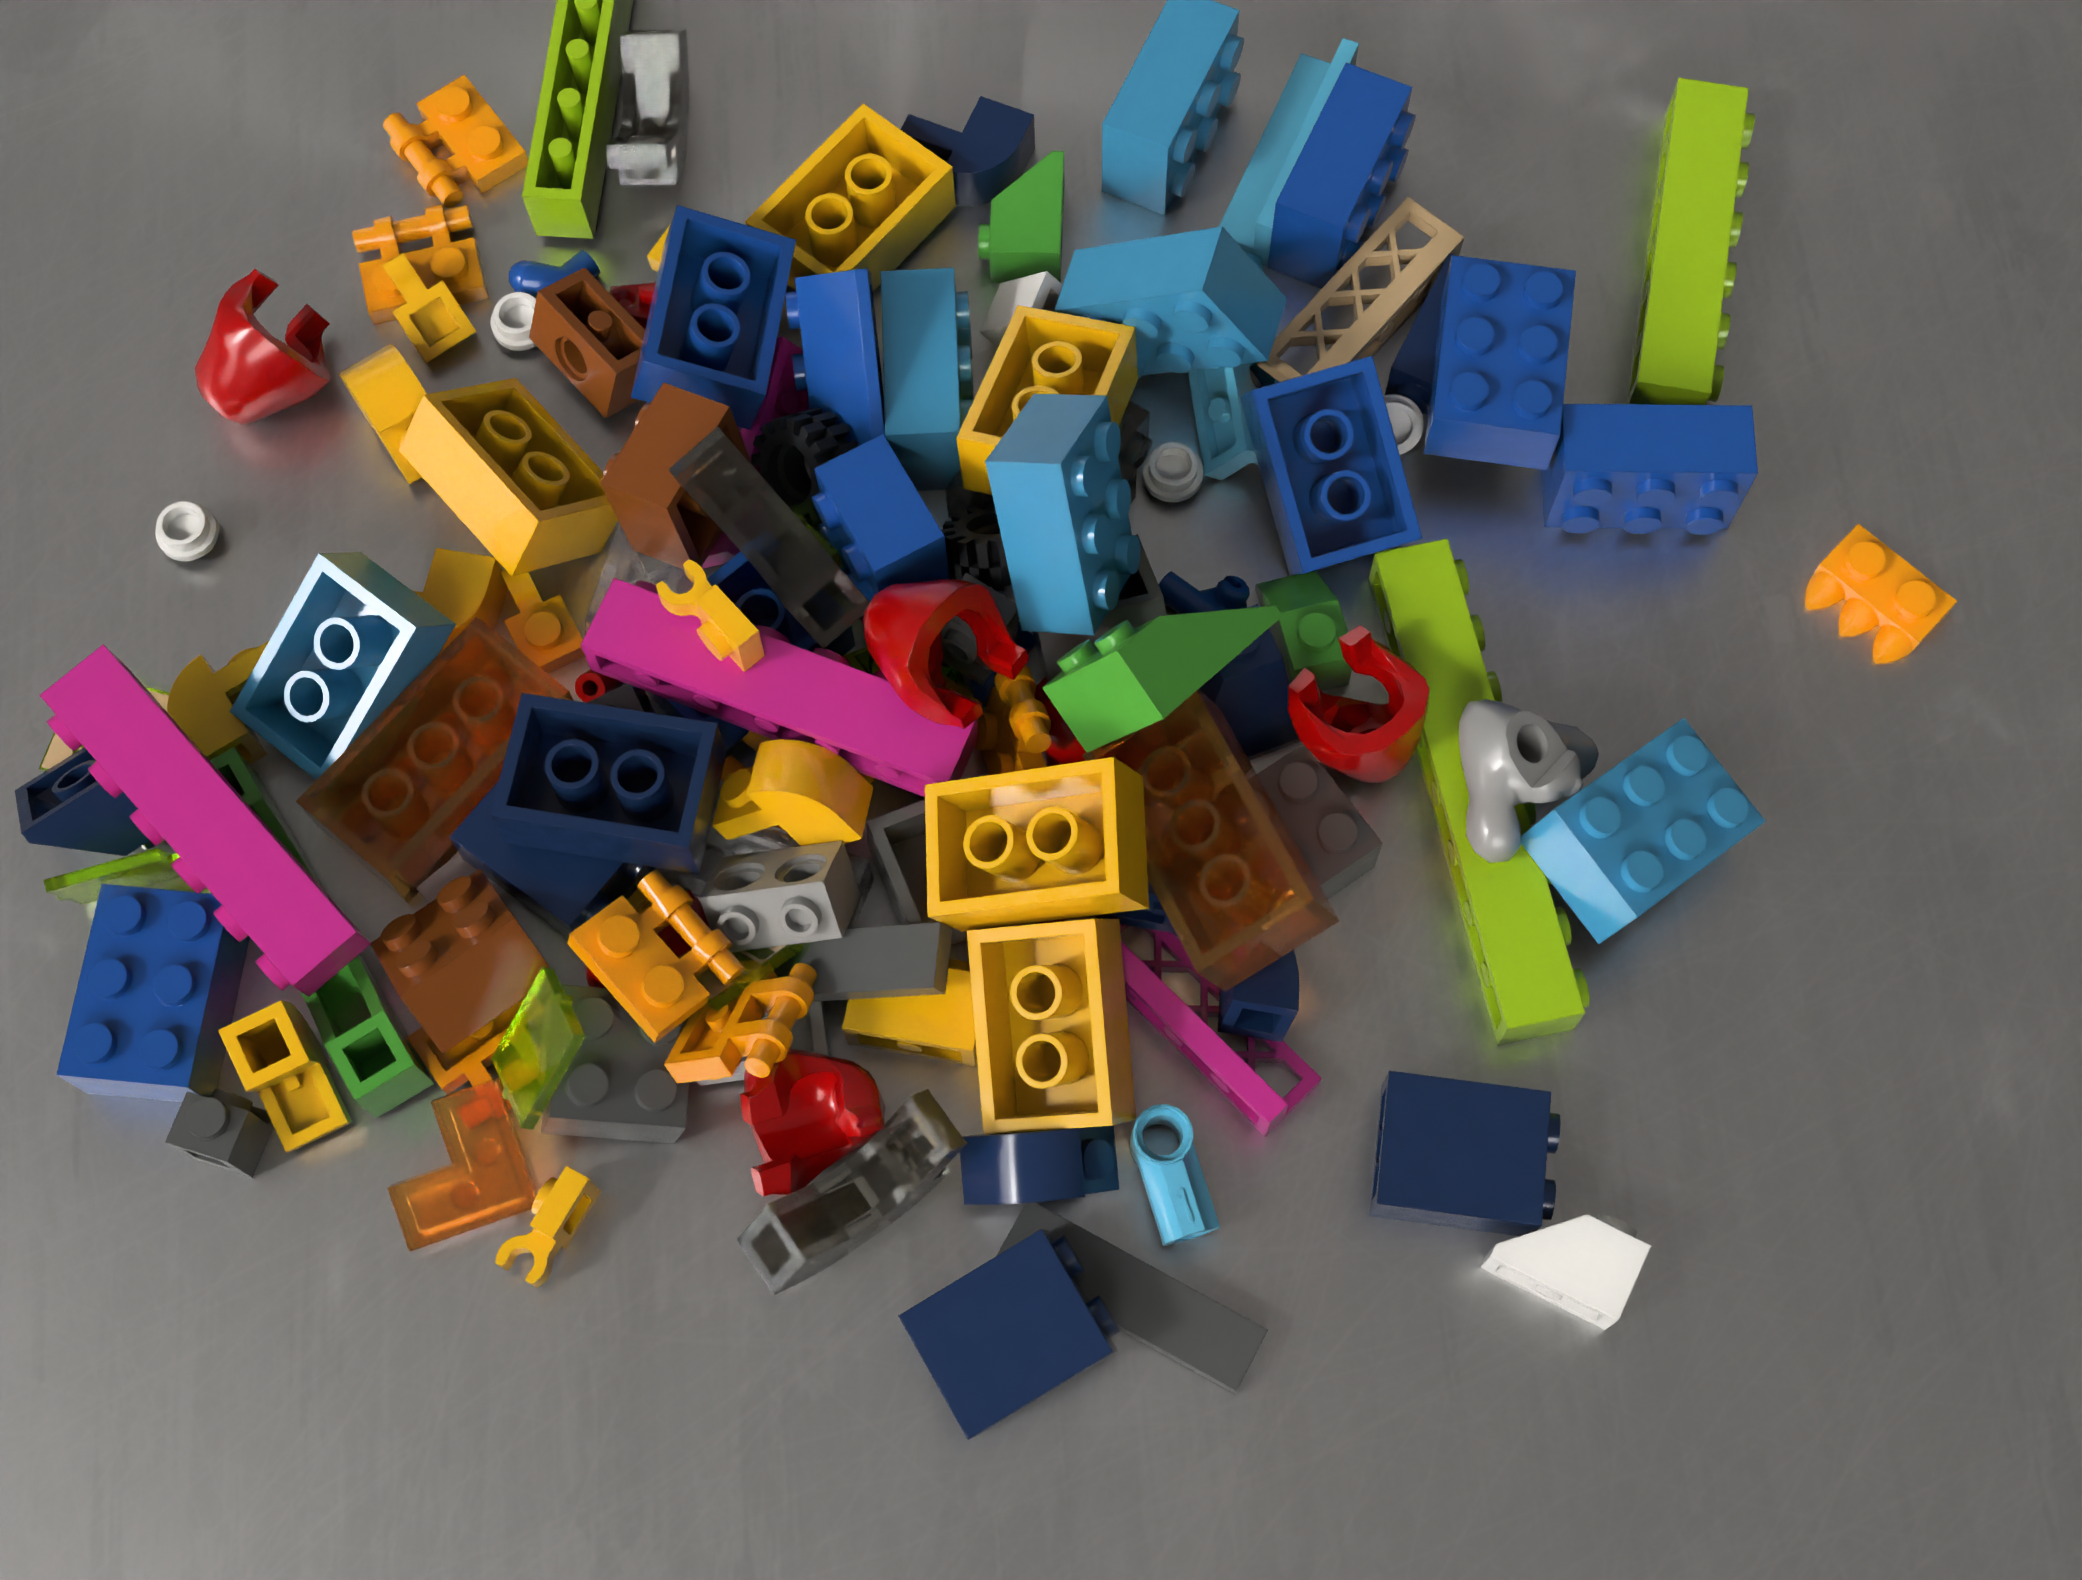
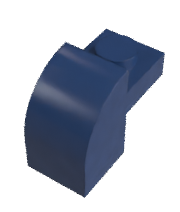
(985, 154)
(1038, 1165)

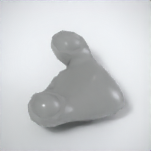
(1513, 760)

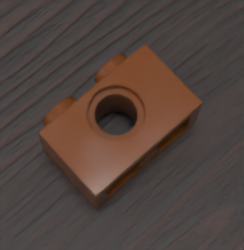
(589, 339)

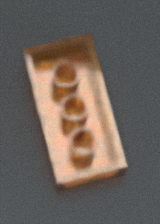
(427, 759)
(1219, 846)

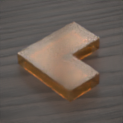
(486, 1174)

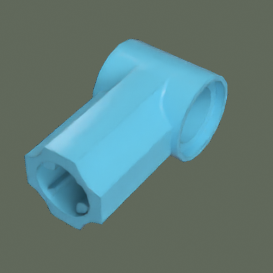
(1173, 1180)

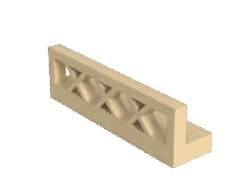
(1389, 305)

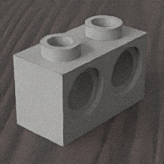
(782, 896)

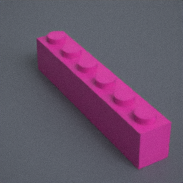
(781, 696)
(204, 821)

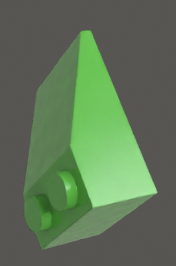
(1148, 669)

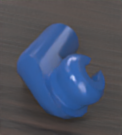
(533, 276)
(1185, 598)

